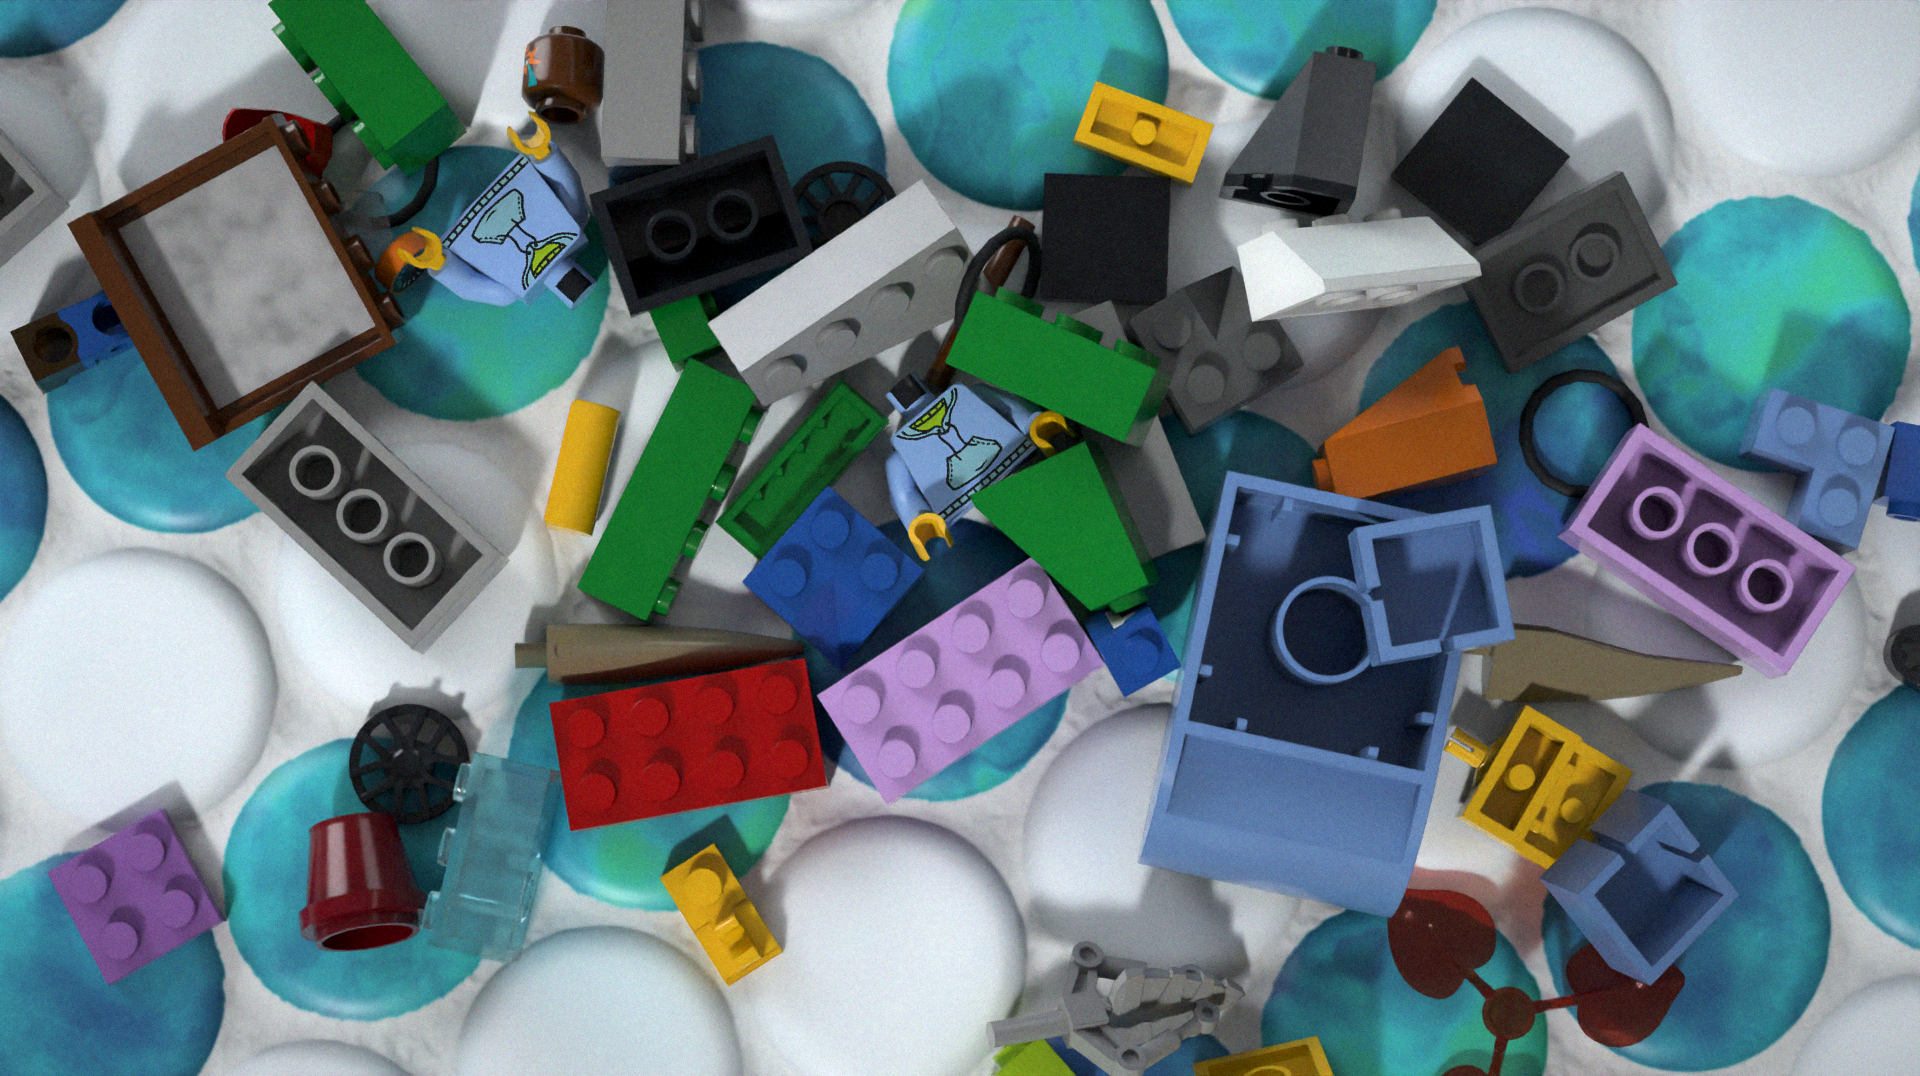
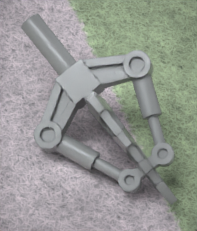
(1141, 1008)

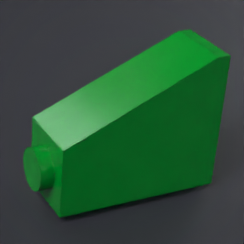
(1075, 527)

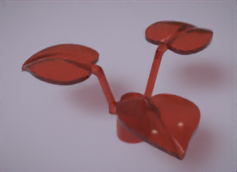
(1448, 935)

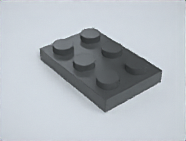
(1566, 272)

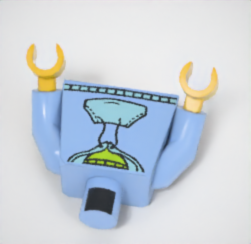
(517, 233)
(957, 449)

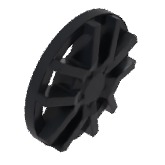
(841, 209)
(407, 762)

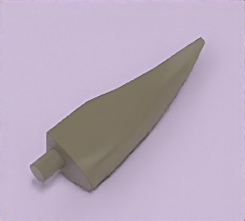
(644, 652)
(1570, 668)

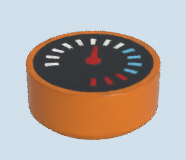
(392, 271)

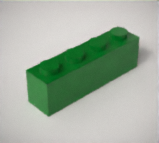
(671, 492)

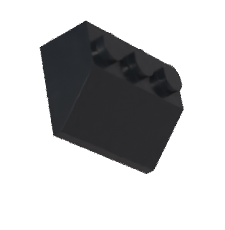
(701, 225)

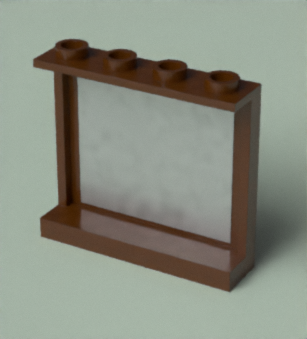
(239, 280)

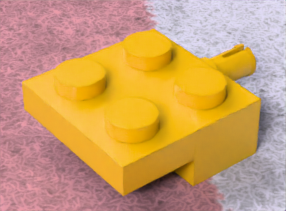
(1537, 786)

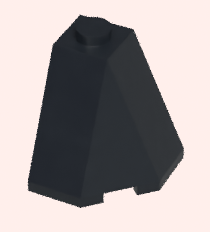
(1311, 141)

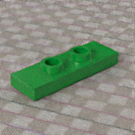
(802, 468)

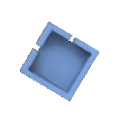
(1431, 585)
(1637, 896)

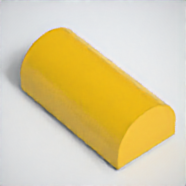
(581, 468)

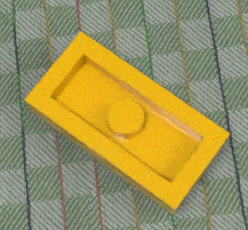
(1143, 134)

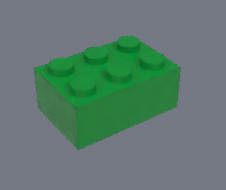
(369, 77)
(1060, 365)

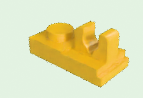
(721, 914)

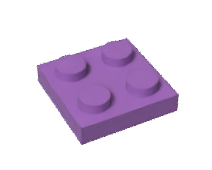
(136, 896)

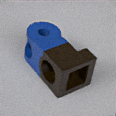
(71, 341)

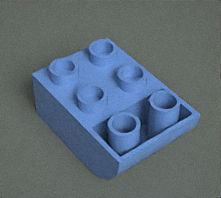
(1281, 739)

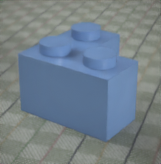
(1832, 455)

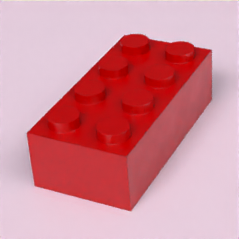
(688, 745)

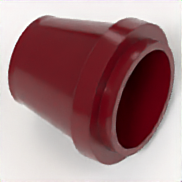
(359, 885)

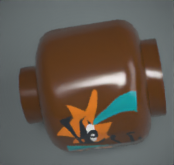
(563, 75)

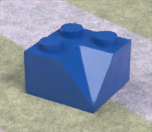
(834, 578)

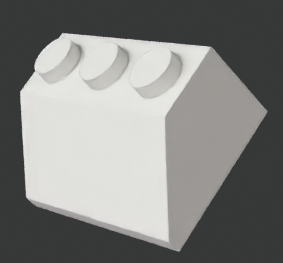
(1349, 264)

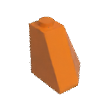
(1412, 438)

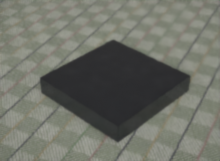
(1479, 164)
(1105, 239)

